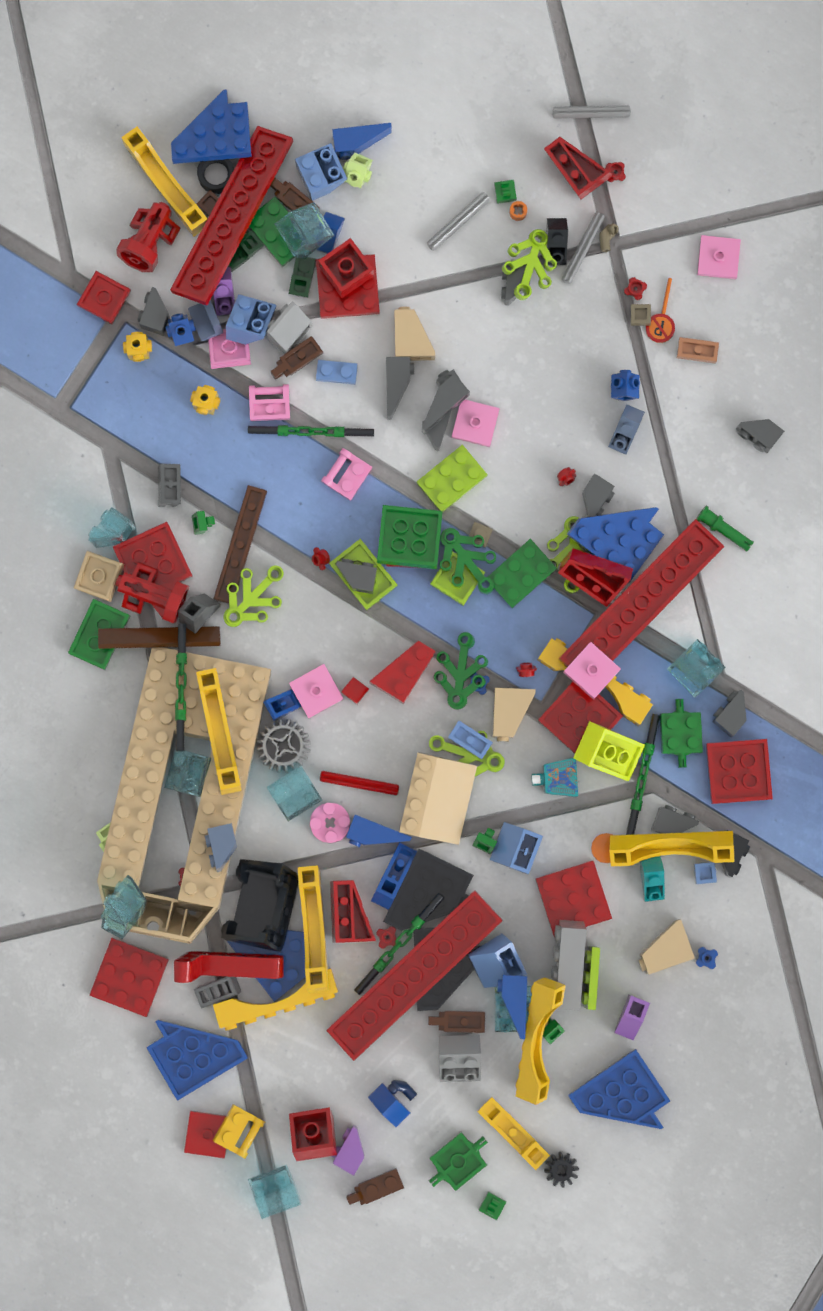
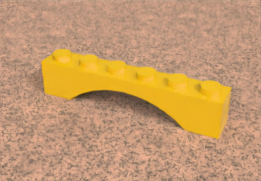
(164, 181)
(631, 705)
(218, 731)
(631, 849)
(314, 930)
(236, 1011)
(533, 1080)

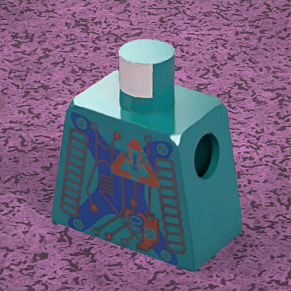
(558, 778)

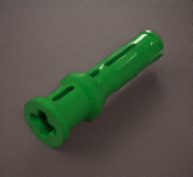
(716, 523)

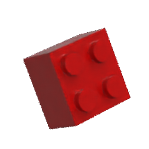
(346, 268)
(312, 1134)

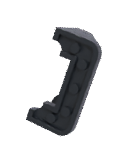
(263, 905)

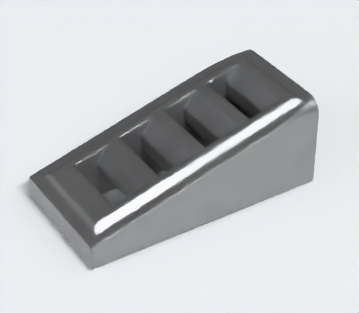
(234, 986)

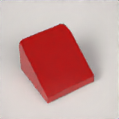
(355, 690)

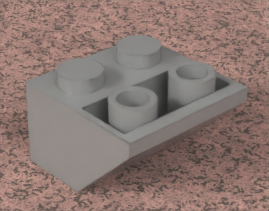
(288, 327)
(459, 1058)

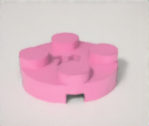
(341, 822)

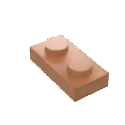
(697, 350)

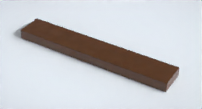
(240, 542)
(156, 637)

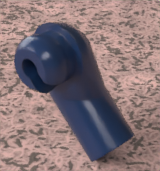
(402, 1086)

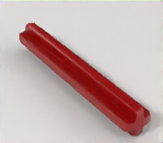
(360, 783)

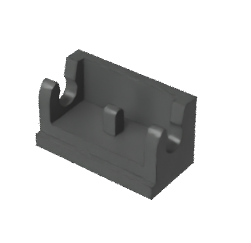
(169, 485)

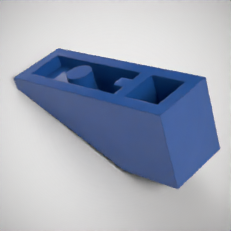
(358, 138)
(370, 833)
(394, 876)
(514, 996)

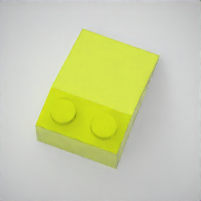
(608, 751)

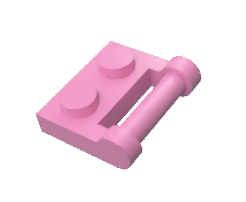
(269, 408)
(352, 478)

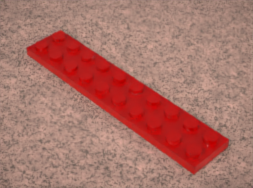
(231, 216)
(649, 593)
(414, 975)

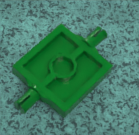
(681, 733)
(458, 1161)

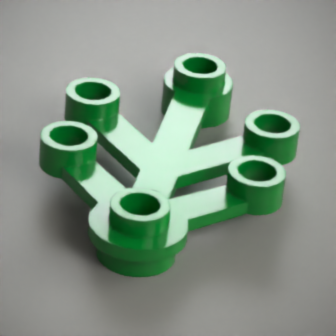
(465, 558)
(460, 673)

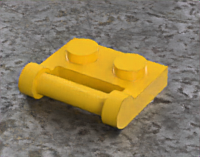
(233, 1127)

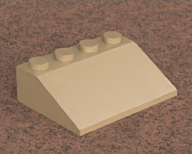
(438, 798)

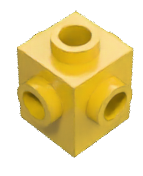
(138, 353)
(208, 406)

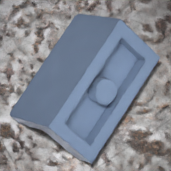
(205, 321)

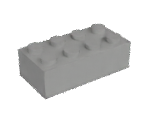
(569, 961)

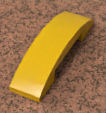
(513, 1133)

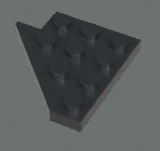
(423, 881)
(448, 984)

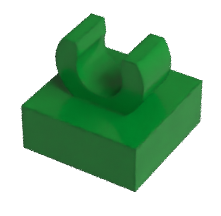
(505, 191)
(201, 522)
(485, 842)
(552, 1031)
(492, 1205)

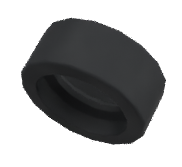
(216, 189)

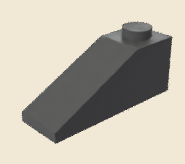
(398, 377)
(448, 397)

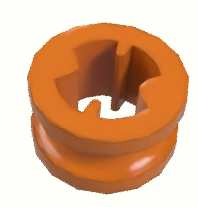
(524, 211)

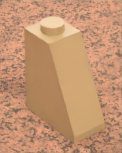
(411, 337)
(509, 711)
(667, 950)

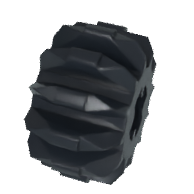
(554, 1168)

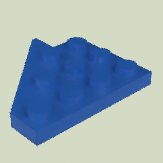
(215, 133)
(619, 536)
(293, 963)
(193, 1056)
(623, 1093)

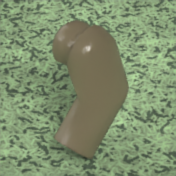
(606, 235)

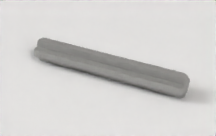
(591, 111)
(460, 219)
(583, 248)

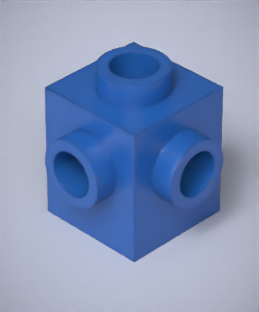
(184, 335)
(625, 385)

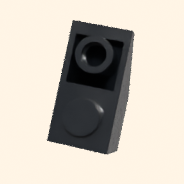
(557, 239)
(740, 849)

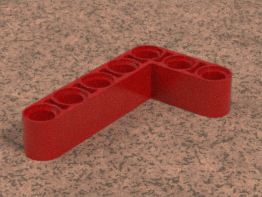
(198, 963)

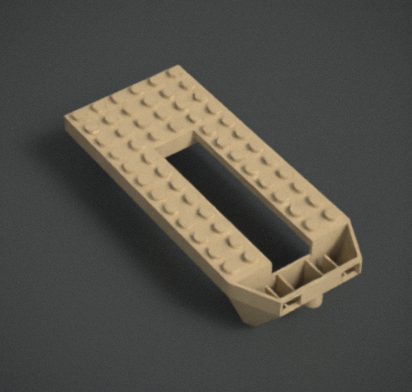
(142, 778)

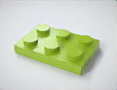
(452, 478)
(383, 583)
(590, 978)

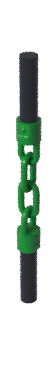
(283, 430)
(180, 714)
(636, 804)
(416, 923)

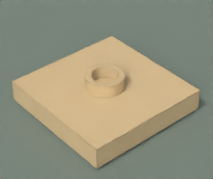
(98, 576)

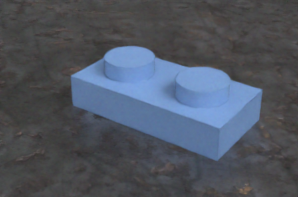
(336, 372)
(470, 740)

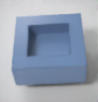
(705, 873)

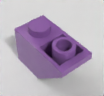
(224, 294)
(631, 1017)
(351, 1152)

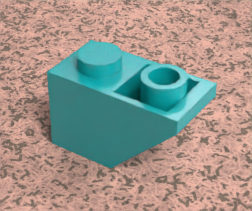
(653, 879)

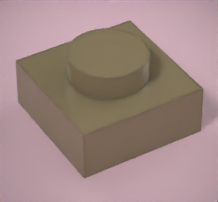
(640, 314)
(482, 530)

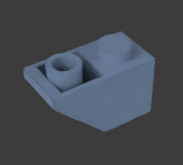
(626, 429)
(223, 845)

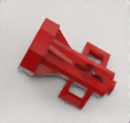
(141, 249)
(164, 597)

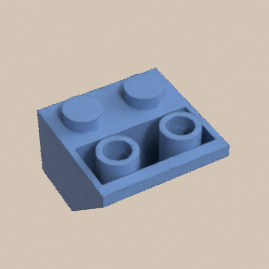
(320, 171)
(249, 320)
(516, 848)
(496, 959)

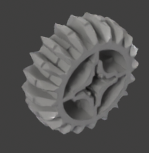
(275, 761)

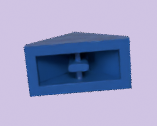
(335, 224)
(282, 704)
(389, 1105)

